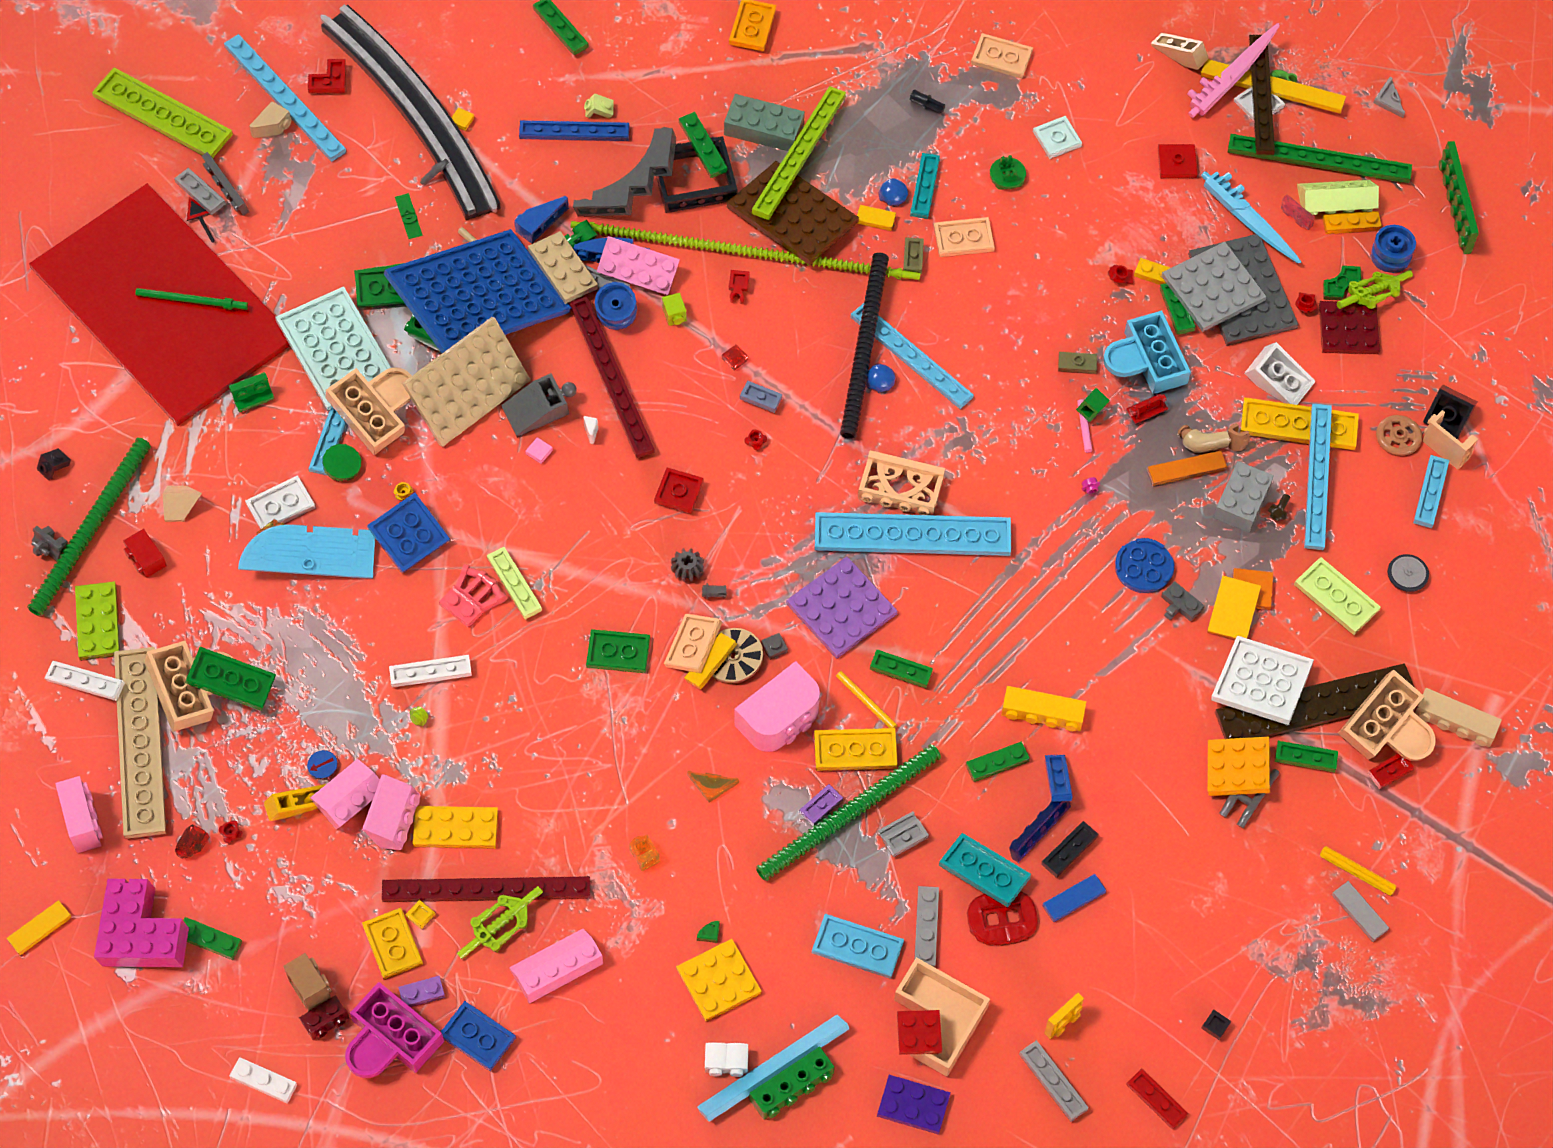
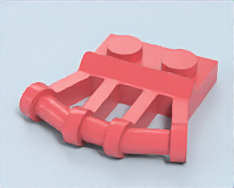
(463, 605)

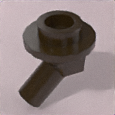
(1277, 511)

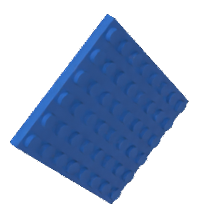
(473, 282)

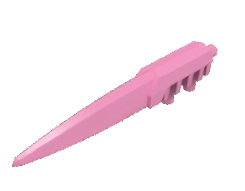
(1219, 86)

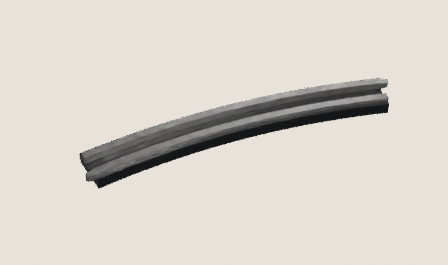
(418, 108)

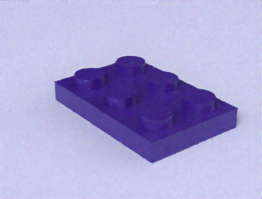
(913, 1104)

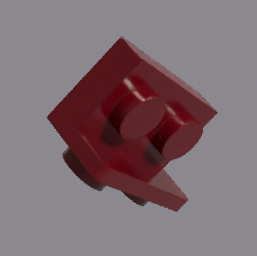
(324, 1018)

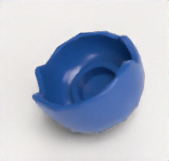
(893, 192)
(880, 378)

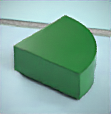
(709, 932)

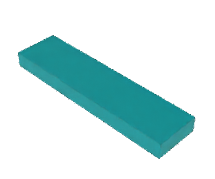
(925, 185)

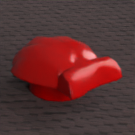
(1121, 274)
(1306, 302)

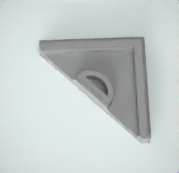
(1389, 99)

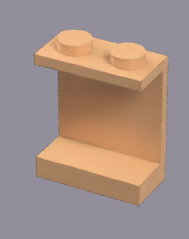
(1447, 445)

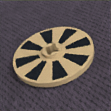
(747, 658)

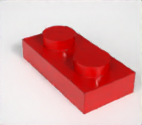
(1390, 770)

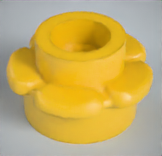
(403, 486)

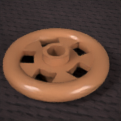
(1403, 450)

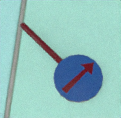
(322, 765)

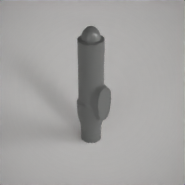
(434, 171)

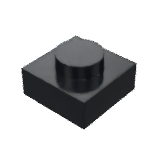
(1216, 1024)

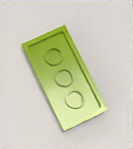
(97, 620)

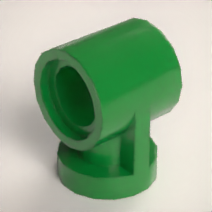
(582, 233)

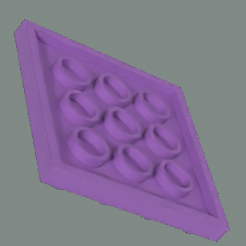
(841, 607)

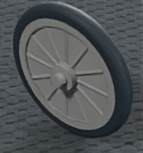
(1408, 572)

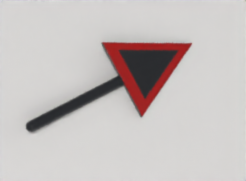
(195, 211)

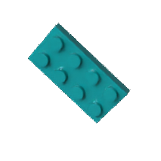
(985, 869)

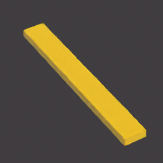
(1283, 88)

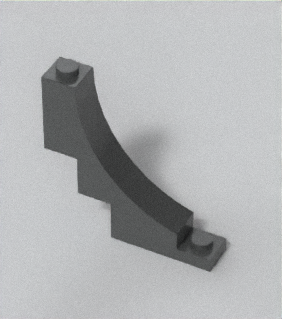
(618, 197)

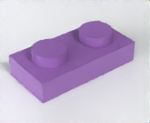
(821, 805)
(422, 991)

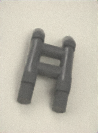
(1252, 803)

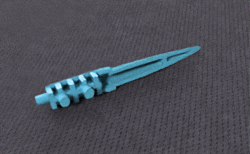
(1244, 212)

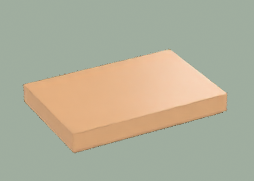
(1002, 55)
(964, 237)
(693, 643)

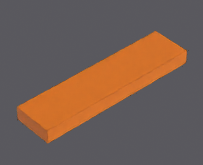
(1186, 468)

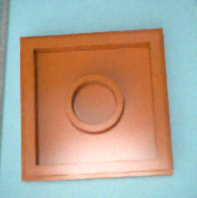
(1261, 578)

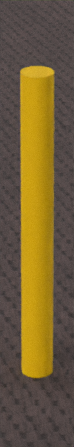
(866, 700)

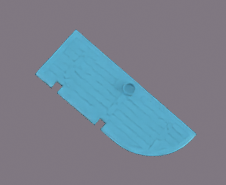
(320, 552)

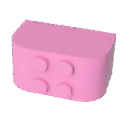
(779, 709)

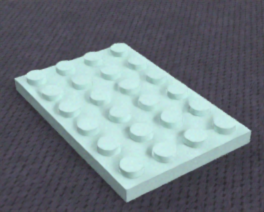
(331, 341)

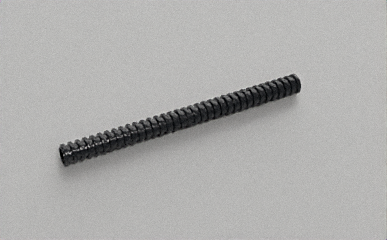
(864, 346)

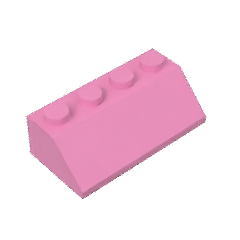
(557, 965)

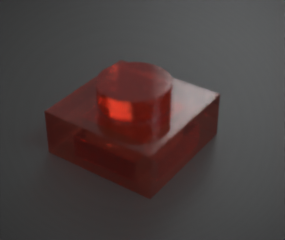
(735, 357)

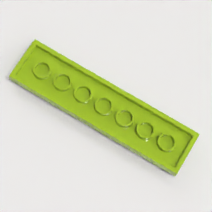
(162, 113)

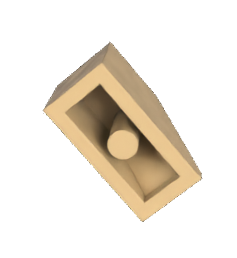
(271, 121)

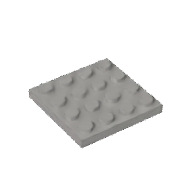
(1213, 286)

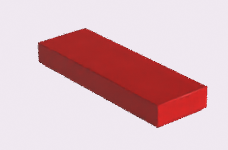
(1157, 1098)

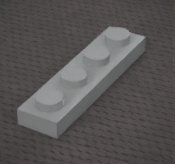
(926, 924)
(1053, 1081)

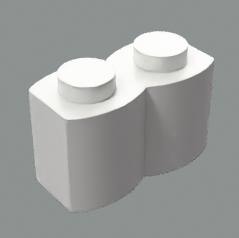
(726, 1058)

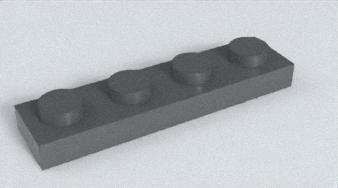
(228, 190)

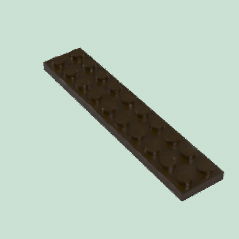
(1315, 707)

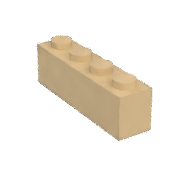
(1458, 718)

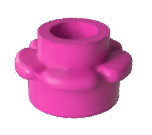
(1090, 485)

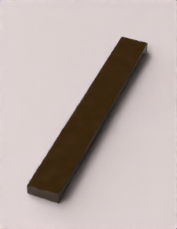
(1262, 102)

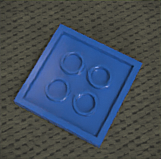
(408, 532)

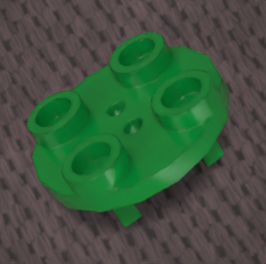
(1007, 180)

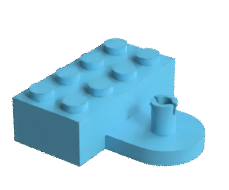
(1150, 350)

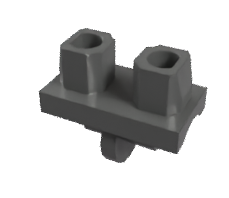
(45, 544)

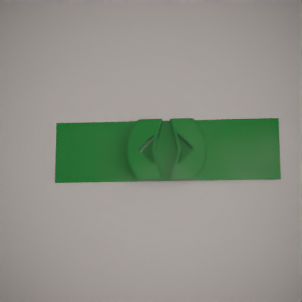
(408, 216)

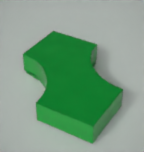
(1335, 288)

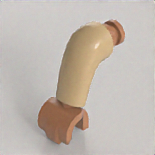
(1205, 442)

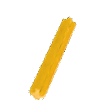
(1358, 870)

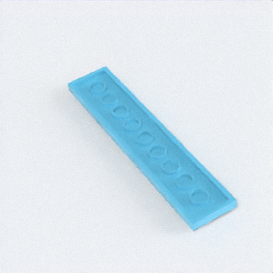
(912, 534)

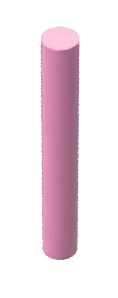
(1085, 431)

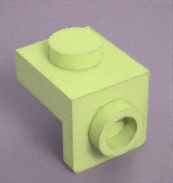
(599, 105)

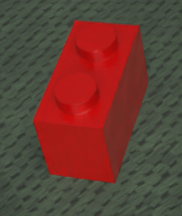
(144, 553)

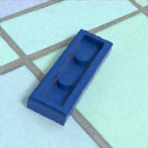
(1058, 778)
(1074, 898)

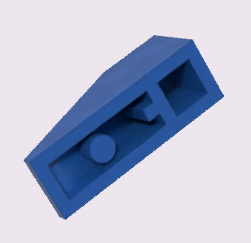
(539, 218)

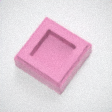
(539, 450)

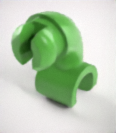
(1284, 75)

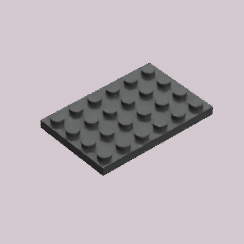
(1268, 317)

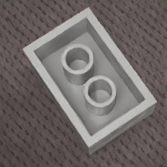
(1243, 496)

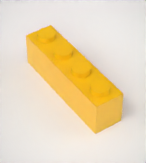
(1043, 708)

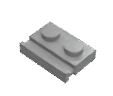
(903, 834)

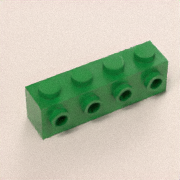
(791, 1083)

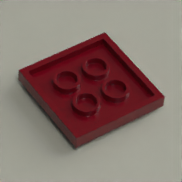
(1348, 329)

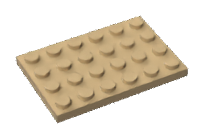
(466, 381)

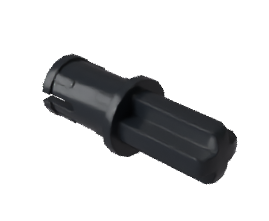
(926, 101)

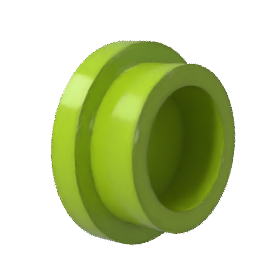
(418, 716)

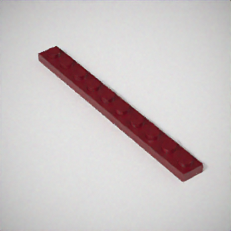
(612, 377)
(484, 888)

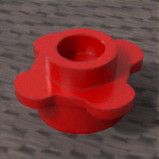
(755, 434)
(225, 828)

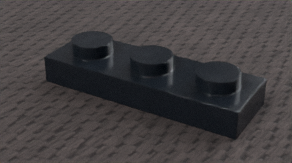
(1069, 849)

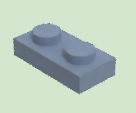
(761, 396)

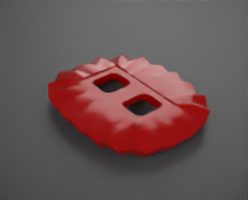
(1004, 931)

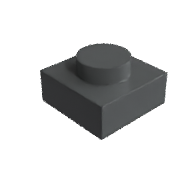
(774, 646)

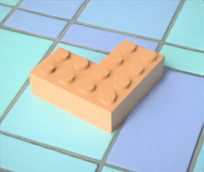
(959, 1009)

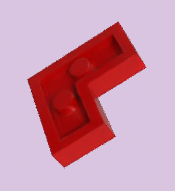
(332, 81)

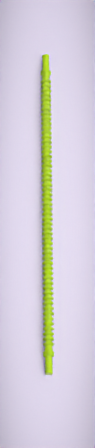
(898, 273)

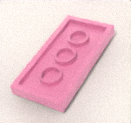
(638, 265)

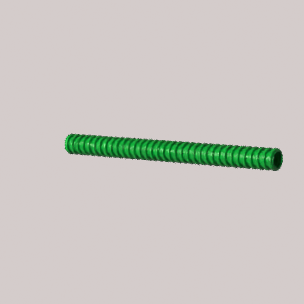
(89, 526)
(848, 812)

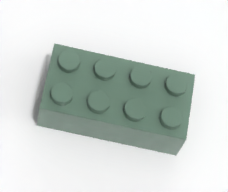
(763, 122)

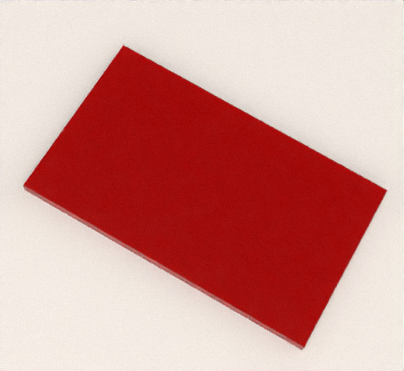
(170, 347)

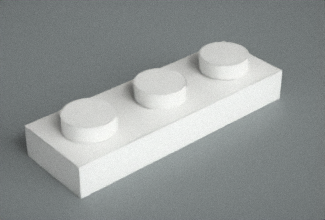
(263, 1080)

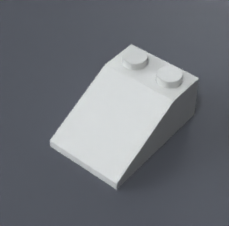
(1279, 375)

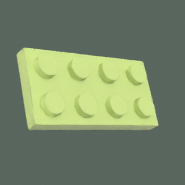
(1337, 596)

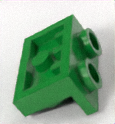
(251, 392)

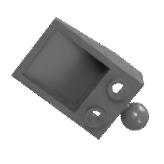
(532, 407)

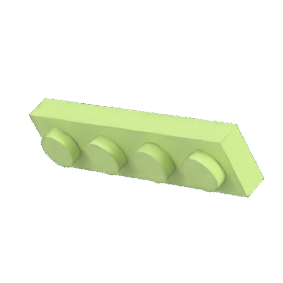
(514, 583)

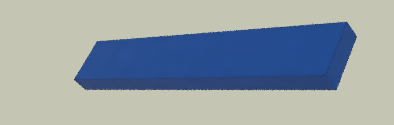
(574, 130)

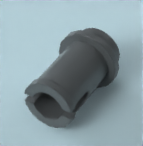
(713, 591)

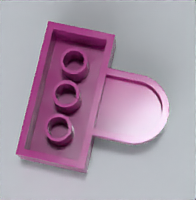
(389, 1032)

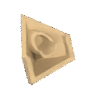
(178, 502)

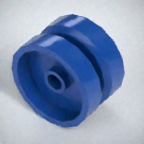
(1393, 248)
(616, 305)

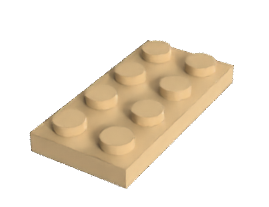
(562, 267)

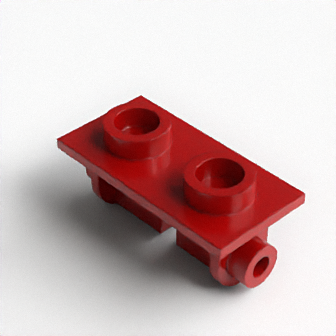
(1147, 408)

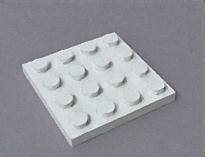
(1262, 680)

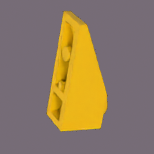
(291, 803)

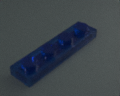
(1037, 829)

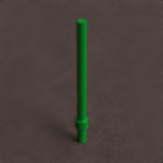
(227, 303)

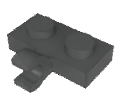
(1181, 601)

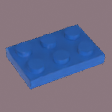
(477, 1036)

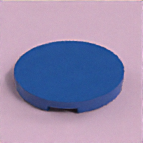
(1144, 565)

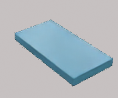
(857, 946)

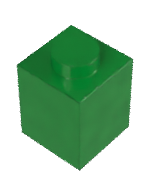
(1092, 405)

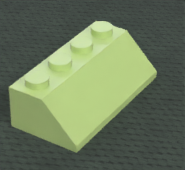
(1338, 196)

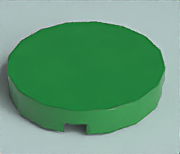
(341, 462)

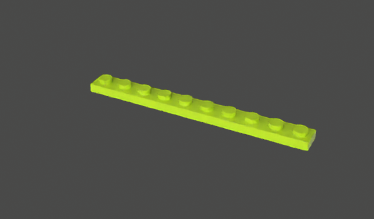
(798, 153)

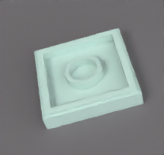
(1057, 137)

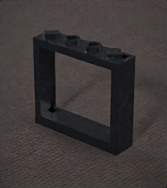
(701, 197)

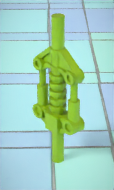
(1366, 295)
(517, 908)

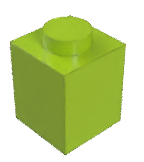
(674, 309)

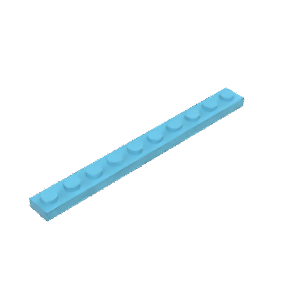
(285, 98)

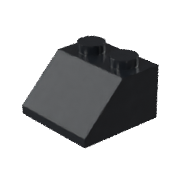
(1456, 408)

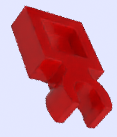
(738, 282)

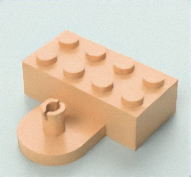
(371, 405)
(181, 702)
(1390, 719)

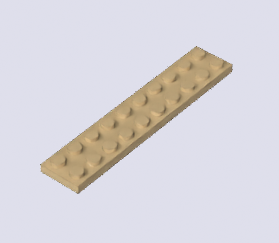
(139, 747)

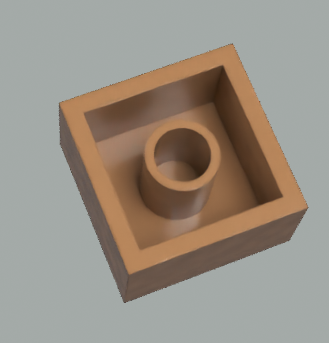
(307, 981)

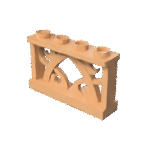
(900, 466)

